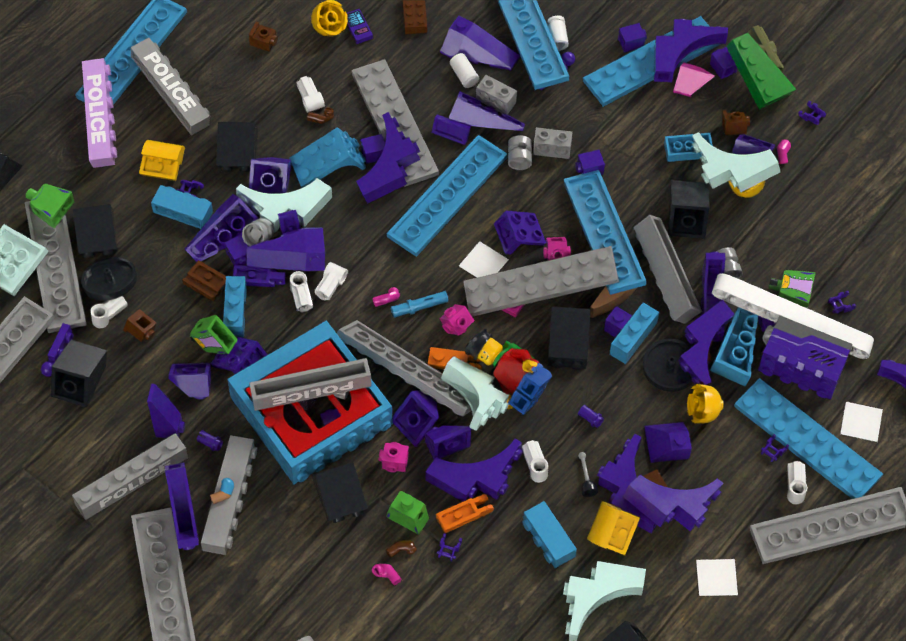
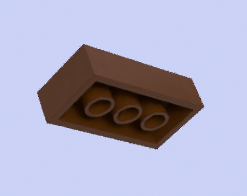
(414, 16)

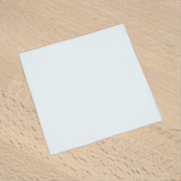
(483, 261)
(861, 421)
(717, 577)

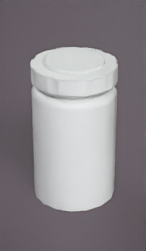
(558, 31)
(464, 70)

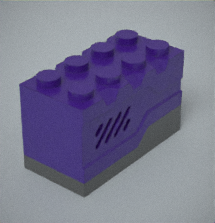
(804, 356)

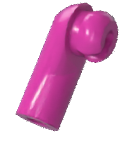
(782, 150)
(392, 295)
(386, 571)

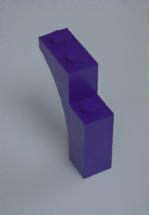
(713, 265)
(701, 334)

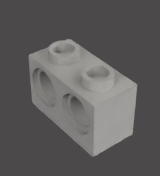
(496, 94)
(552, 143)

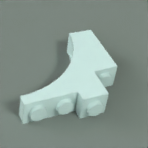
(741, 170)
(305, 201)
(477, 390)
(605, 584)

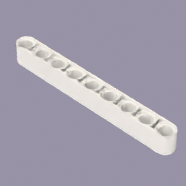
(771, 306)

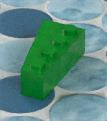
(759, 72)

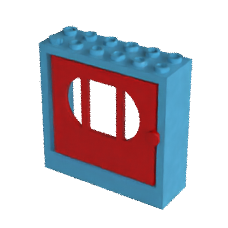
(311, 451)

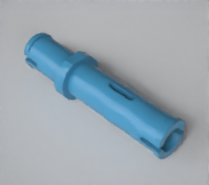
(419, 304)

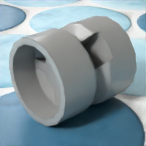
(519, 152)
(258, 231)
(731, 266)

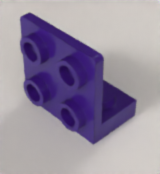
(517, 229)
(240, 357)

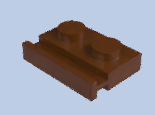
(205, 280)

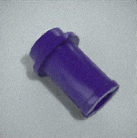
(591, 416)
(214, 443)

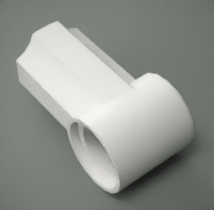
(311, 98)
(332, 277)
(300, 292)
(108, 310)
(535, 461)
(797, 482)

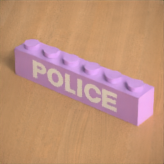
(98, 113)

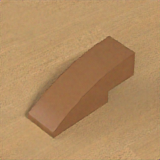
(607, 302)

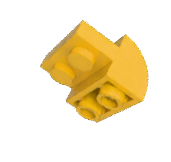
(161, 160)
(613, 528)

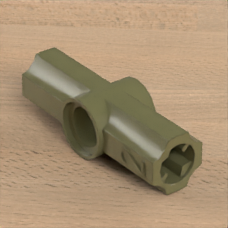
(767, 46)

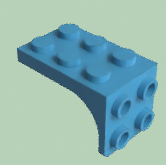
(326, 155)

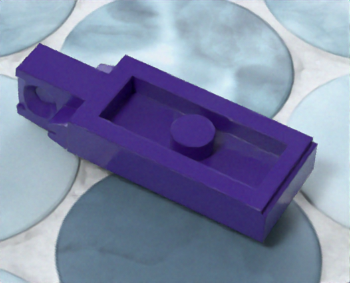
(260, 276)

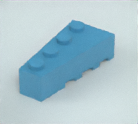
(736, 349)

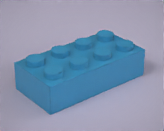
(680, 147)

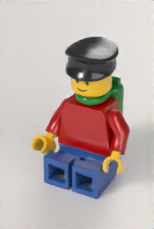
(515, 369)

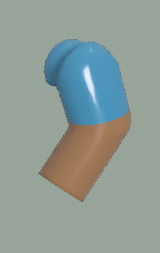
(225, 491)

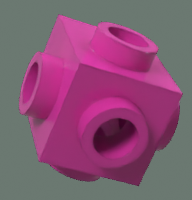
(554, 245)
(456, 320)
(394, 457)

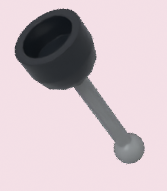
(589, 487)

